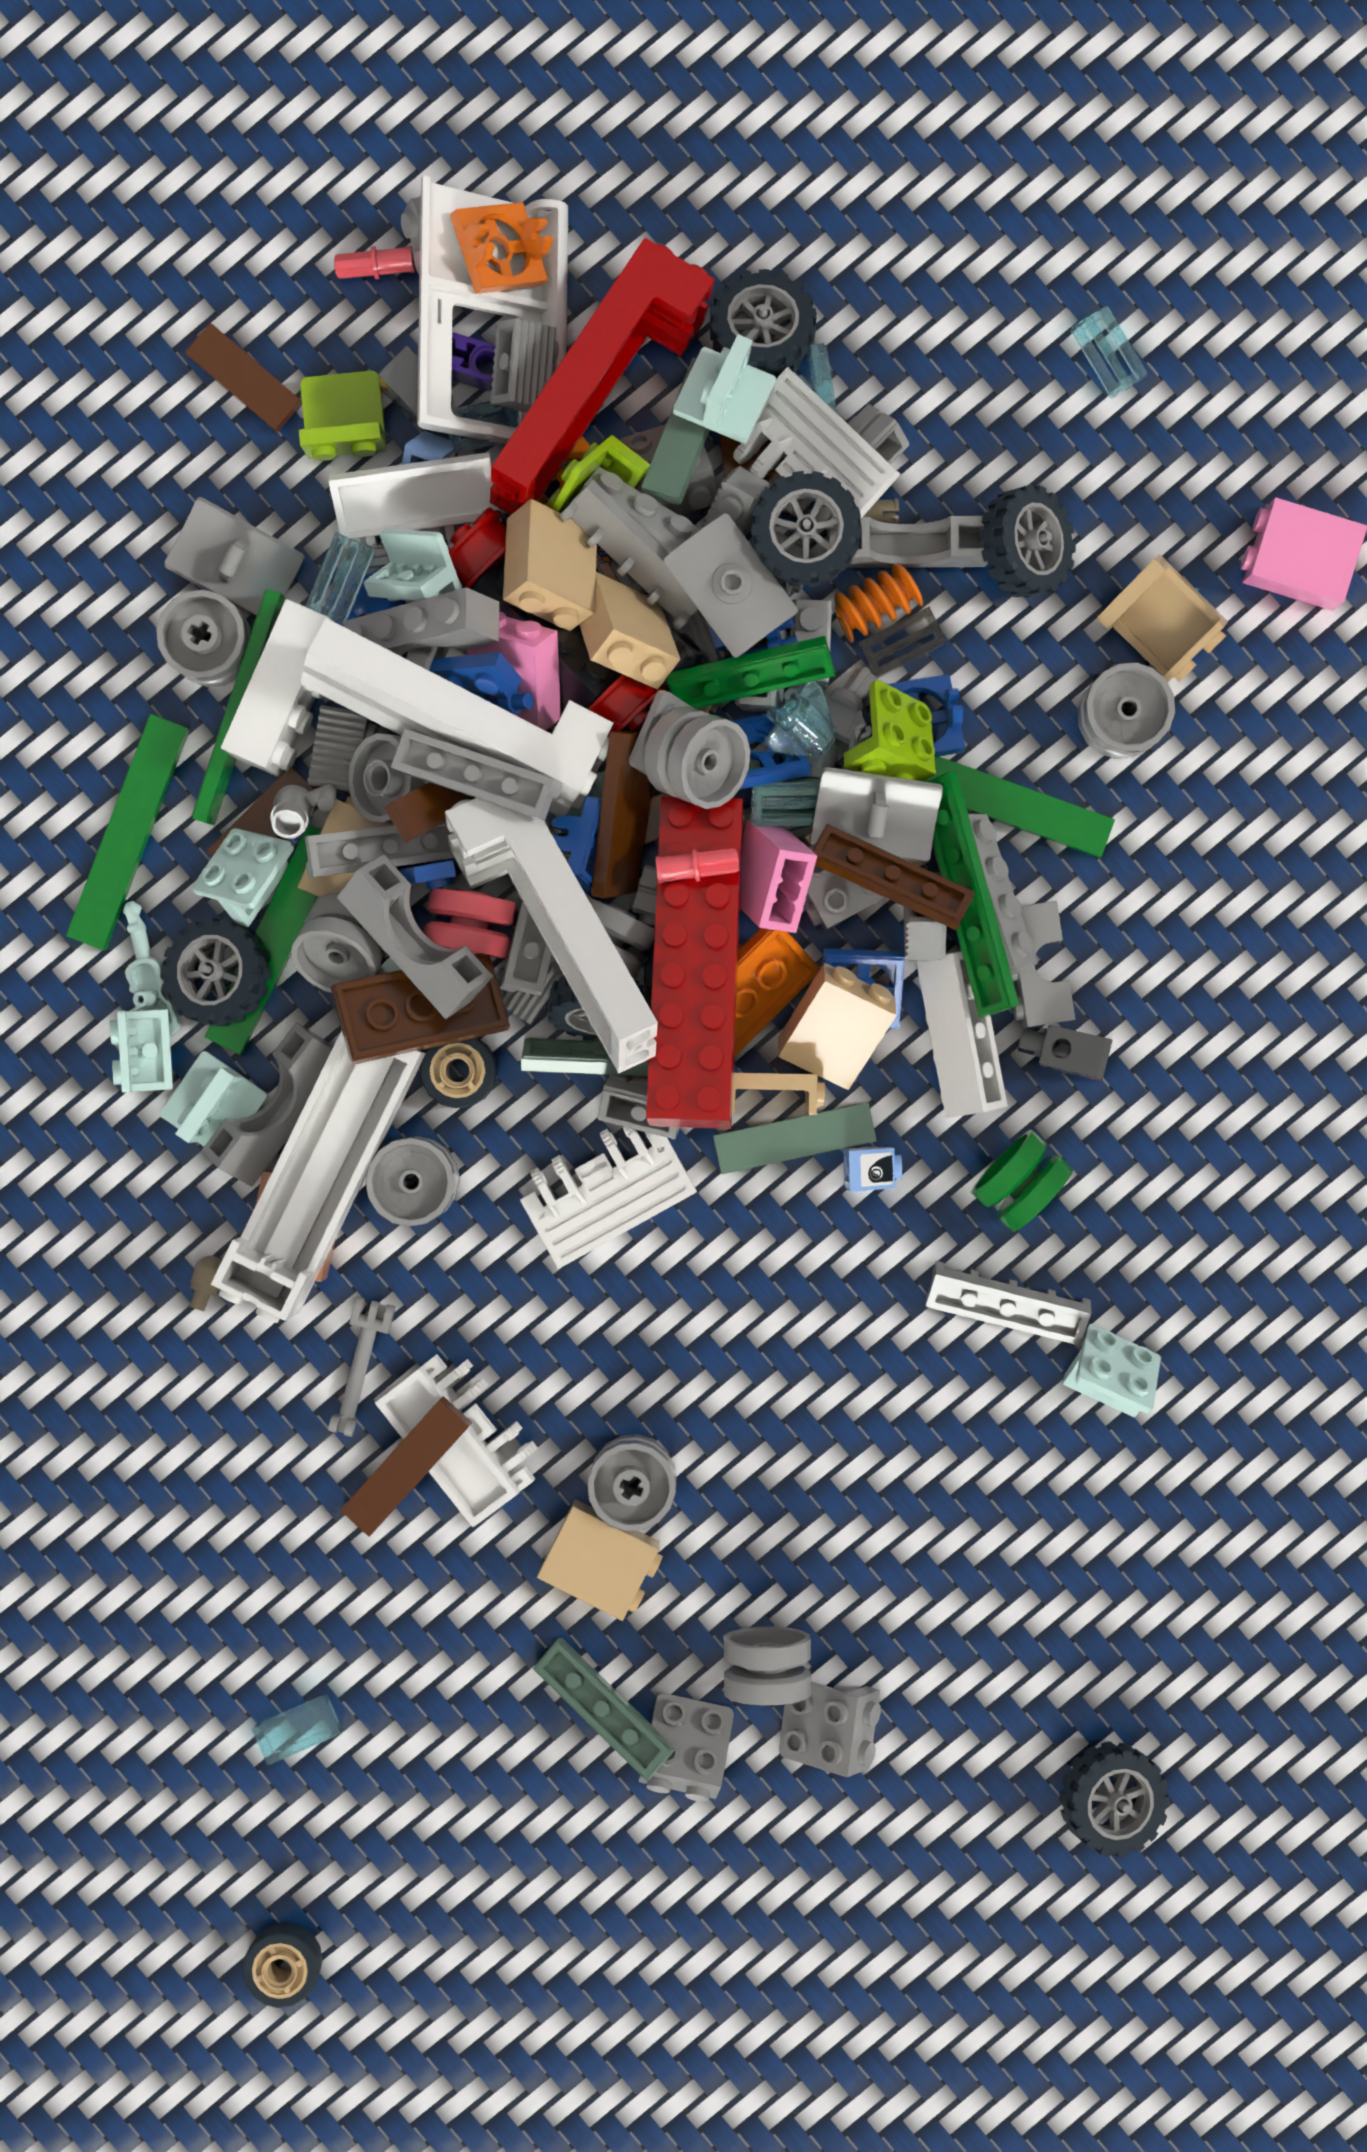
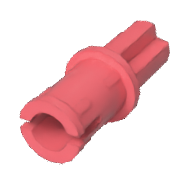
(374, 263)
(697, 865)

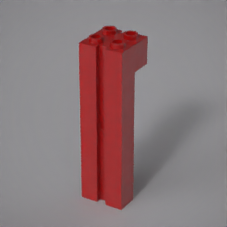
(650, 298)

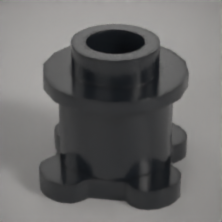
(687, 650)

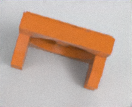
(476, 254)

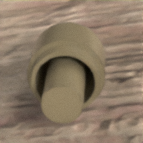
(201, 1281)

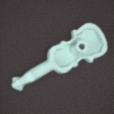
(145, 971)

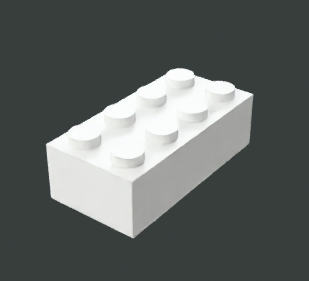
(275, 702)

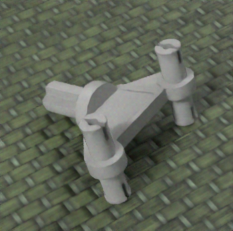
(847, 707)

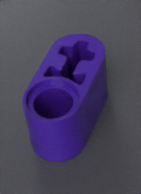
(475, 353)

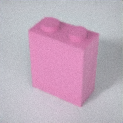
(1303, 553)
(534, 656)
(774, 876)

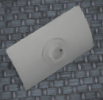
(232, 557)
(730, 585)
(879, 810)

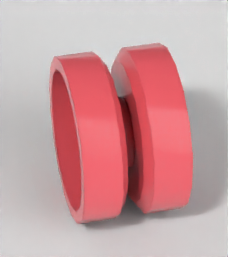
(469, 921)

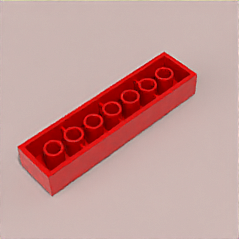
(695, 972)

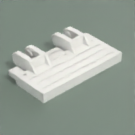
(814, 441)
(412, 496)
(609, 1198)
(471, 1471)

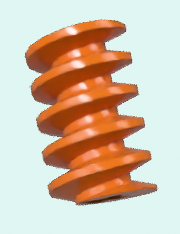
(876, 600)

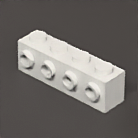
(960, 1039)

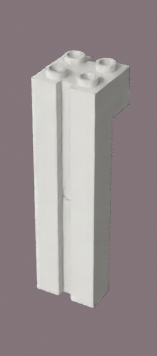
(412, 698)
(501, 841)
(315, 1182)

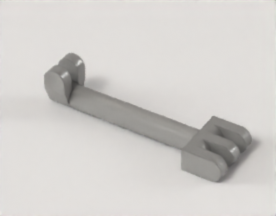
(370, 1324)

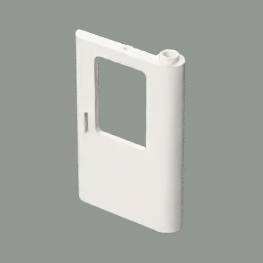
(447, 283)

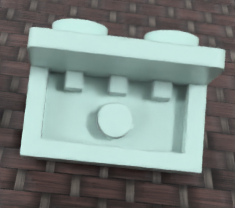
(725, 391)
(416, 569)
(244, 873)
(143, 1050)
(208, 1097)
(1114, 1372)

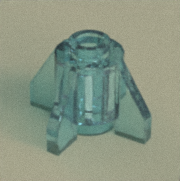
(802, 726)

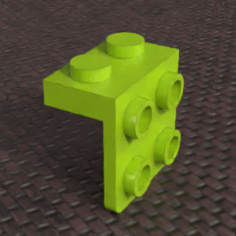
(342, 416)
(612, 457)
(900, 737)

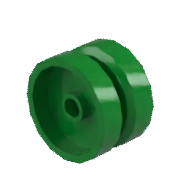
(1022, 1181)

